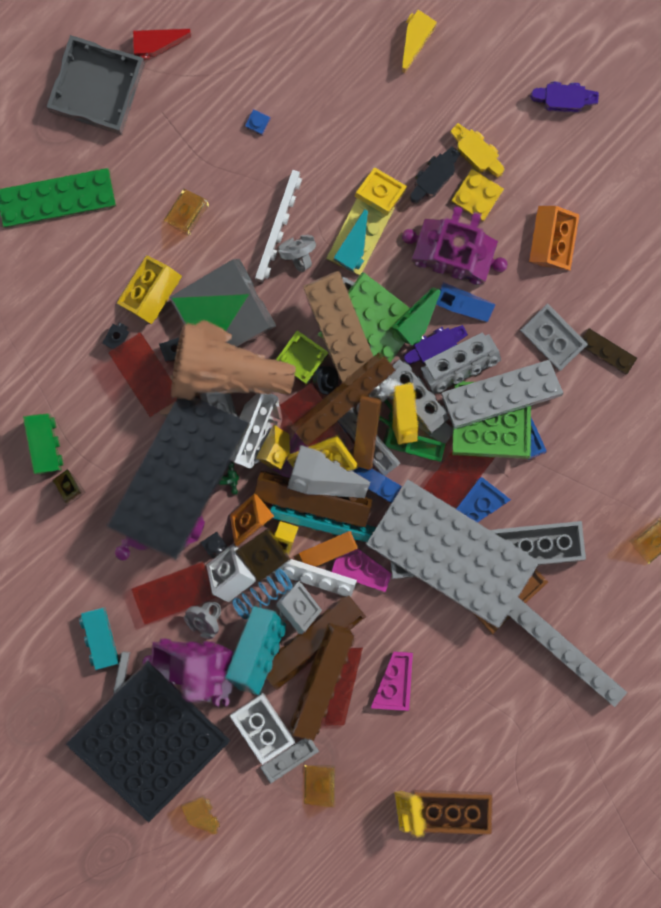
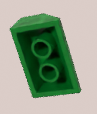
(43, 443)

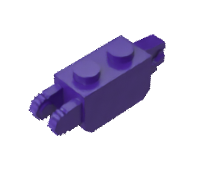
(564, 97)
(439, 342)

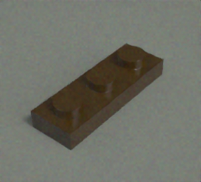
(608, 351)

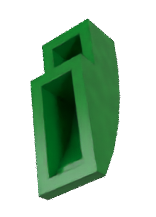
(422, 447)

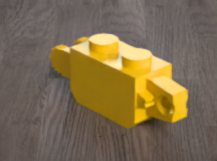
(477, 151)

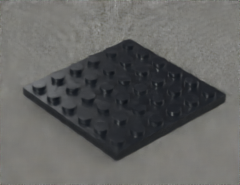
(147, 741)

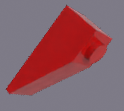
(154, 42)

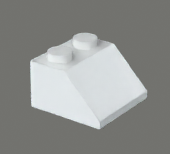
(229, 574)

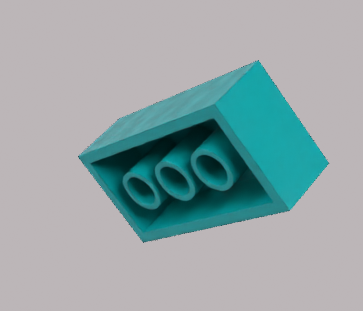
(256, 650)

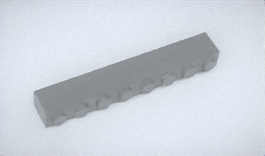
(566, 652)

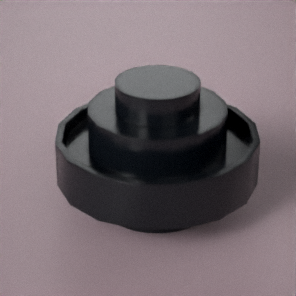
(325, 379)

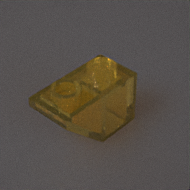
(199, 814)

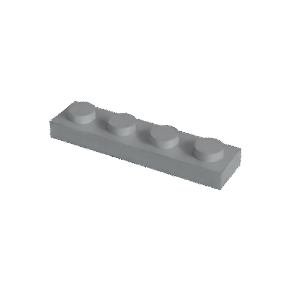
(383, 457)

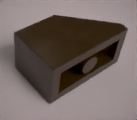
(68, 487)

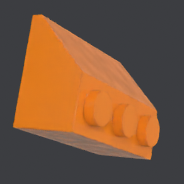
(554, 237)

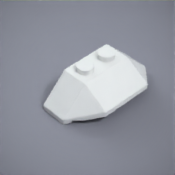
(262, 413)

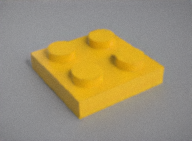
(380, 191)
(477, 194)

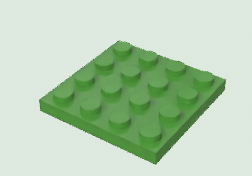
(377, 314)
(495, 437)

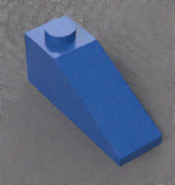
(379, 483)

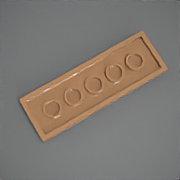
(338, 324)

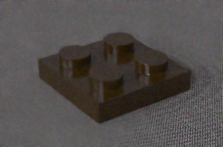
(263, 554)

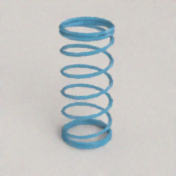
(280, 579)

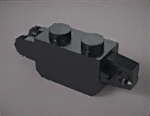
(437, 174)

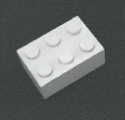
(262, 728)

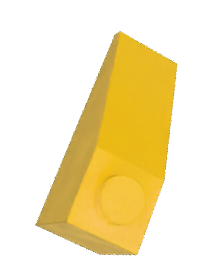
(418, 31)
(404, 414)

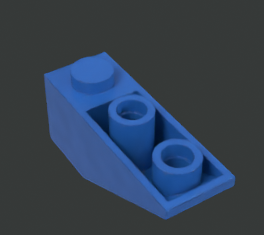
(464, 302)

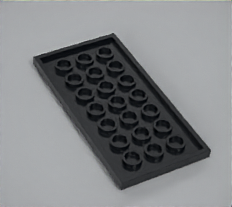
(178, 476)

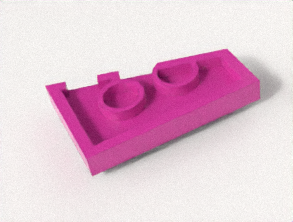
(363, 569)
(395, 684)

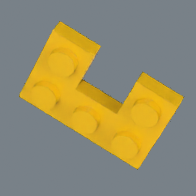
(333, 450)
(408, 813)

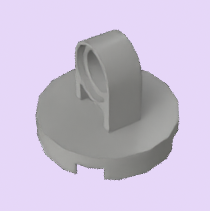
(298, 251)
(201, 620)

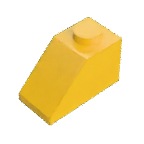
(275, 448)
(285, 535)

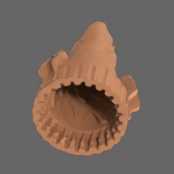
(211, 365)

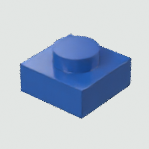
(257, 122)

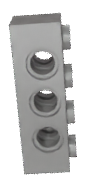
(460, 362)
(430, 422)

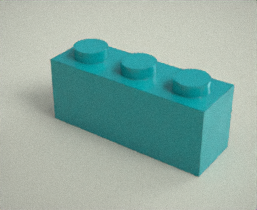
(99, 638)

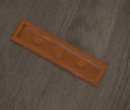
(366, 432)

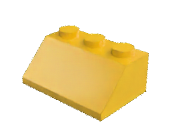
(149, 289)

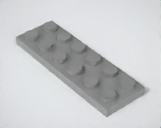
(502, 394)

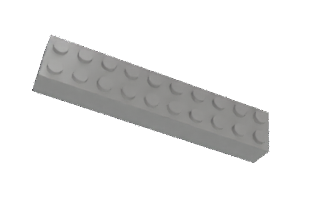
(544, 543)

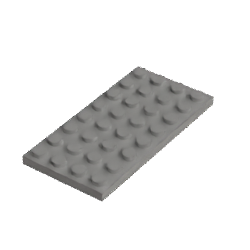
(452, 553)

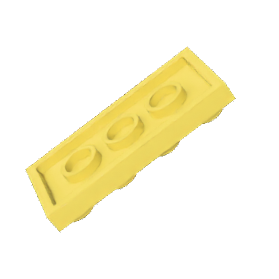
(375, 226)

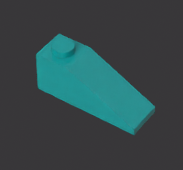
(352, 249)

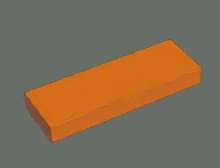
(329, 550)

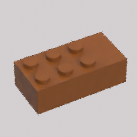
(456, 811)

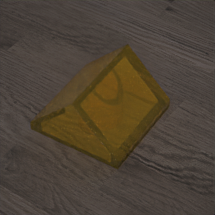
(186, 211)
(649, 541)
(320, 785)

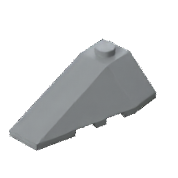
(320, 476)

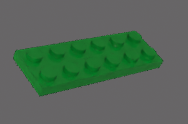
(56, 197)

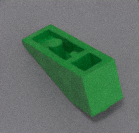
(417, 318)

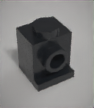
(109, 340)
(165, 347)
(214, 544)

